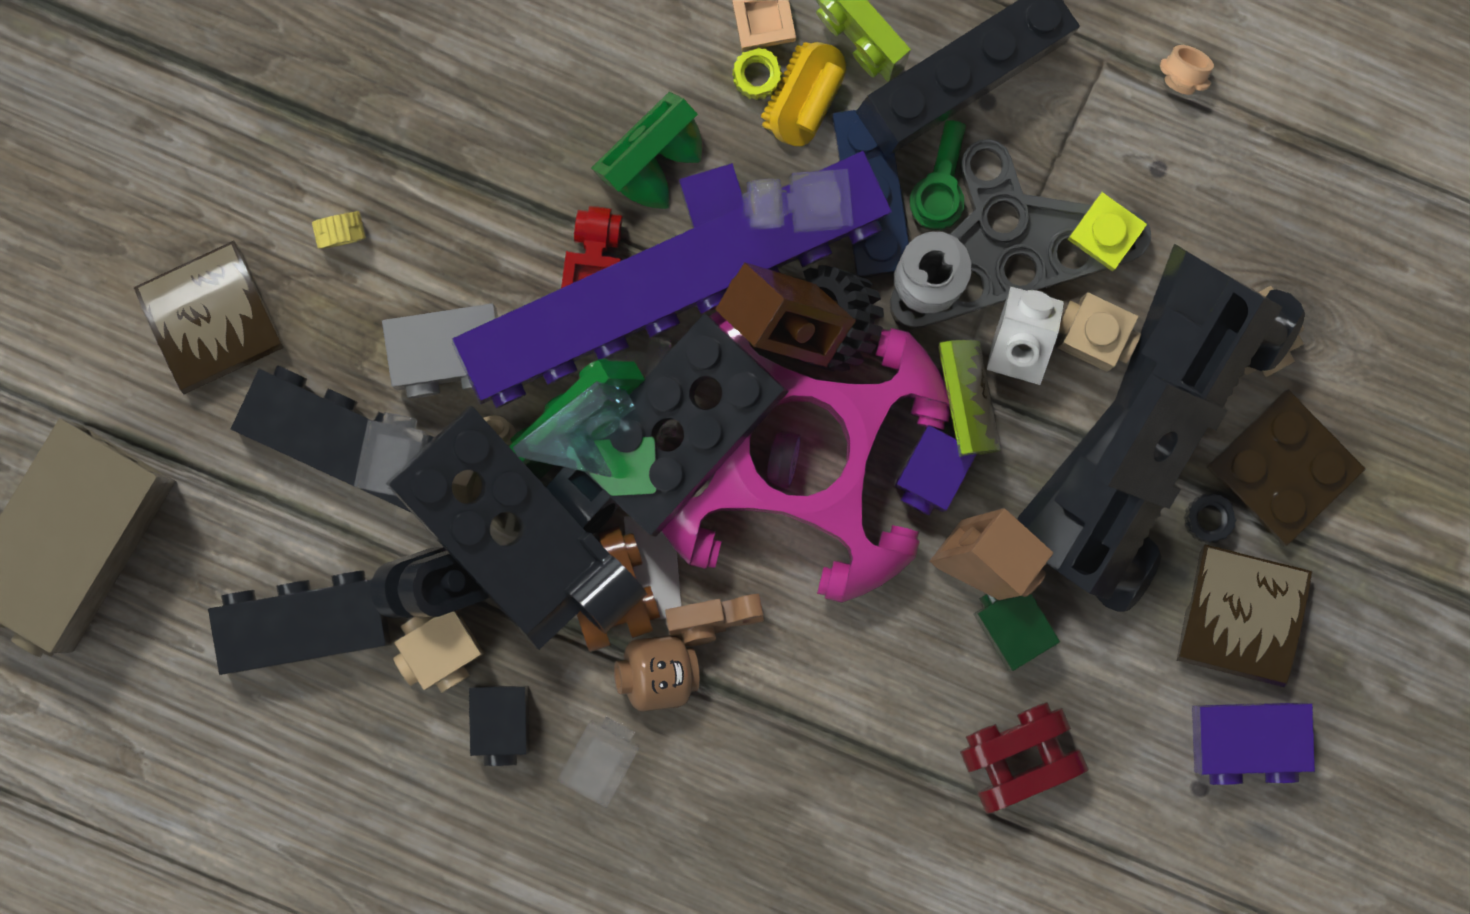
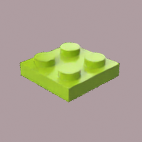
(876, 42)

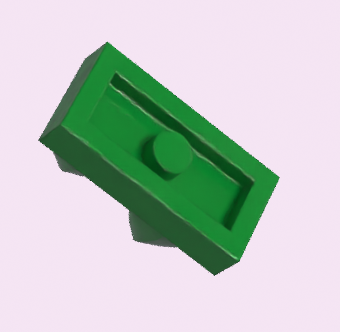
(631, 162)

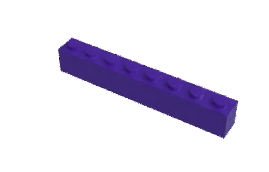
(648, 293)

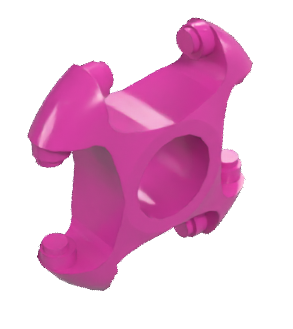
(839, 507)

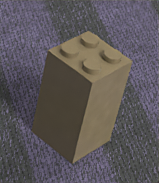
(71, 535)

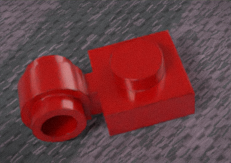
(597, 232)

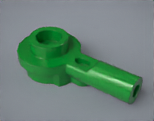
(938, 199)

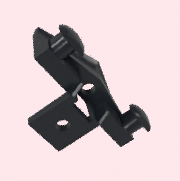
(1175, 387)

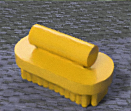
(805, 93)

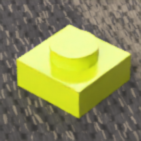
(1107, 231)

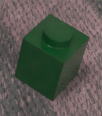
(1015, 629)

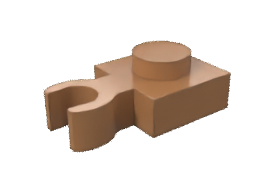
(701, 621)

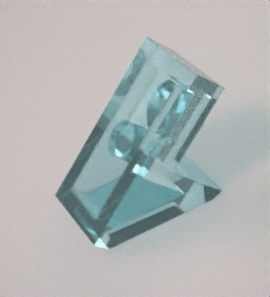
(570, 433)

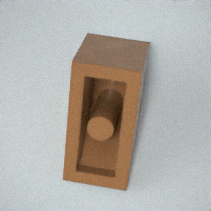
(994, 555)

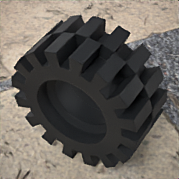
(857, 300)

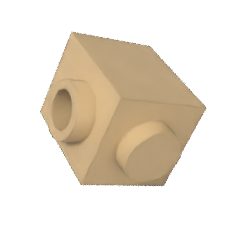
(1098, 332)
(436, 651)

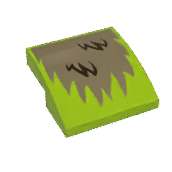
(969, 397)

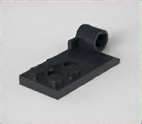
(552, 563)

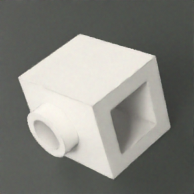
(1025, 335)

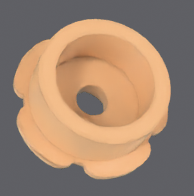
(1187, 69)

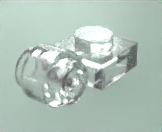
(815, 199)

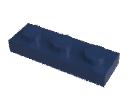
(882, 251)

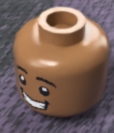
(657, 673)

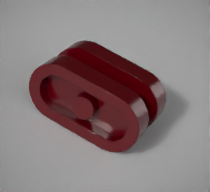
(1036, 727)

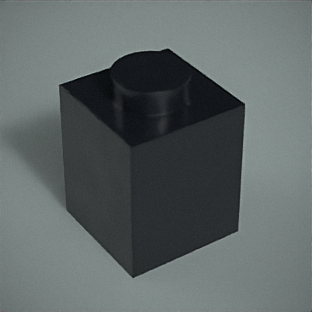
(499, 723)

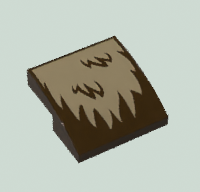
(208, 317)
(1244, 615)

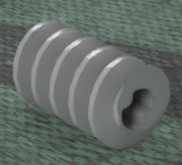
(952, 264)

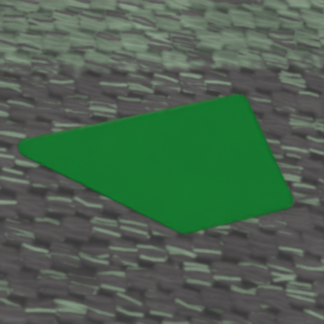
(628, 470)

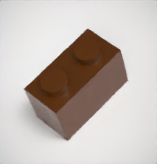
(784, 314)

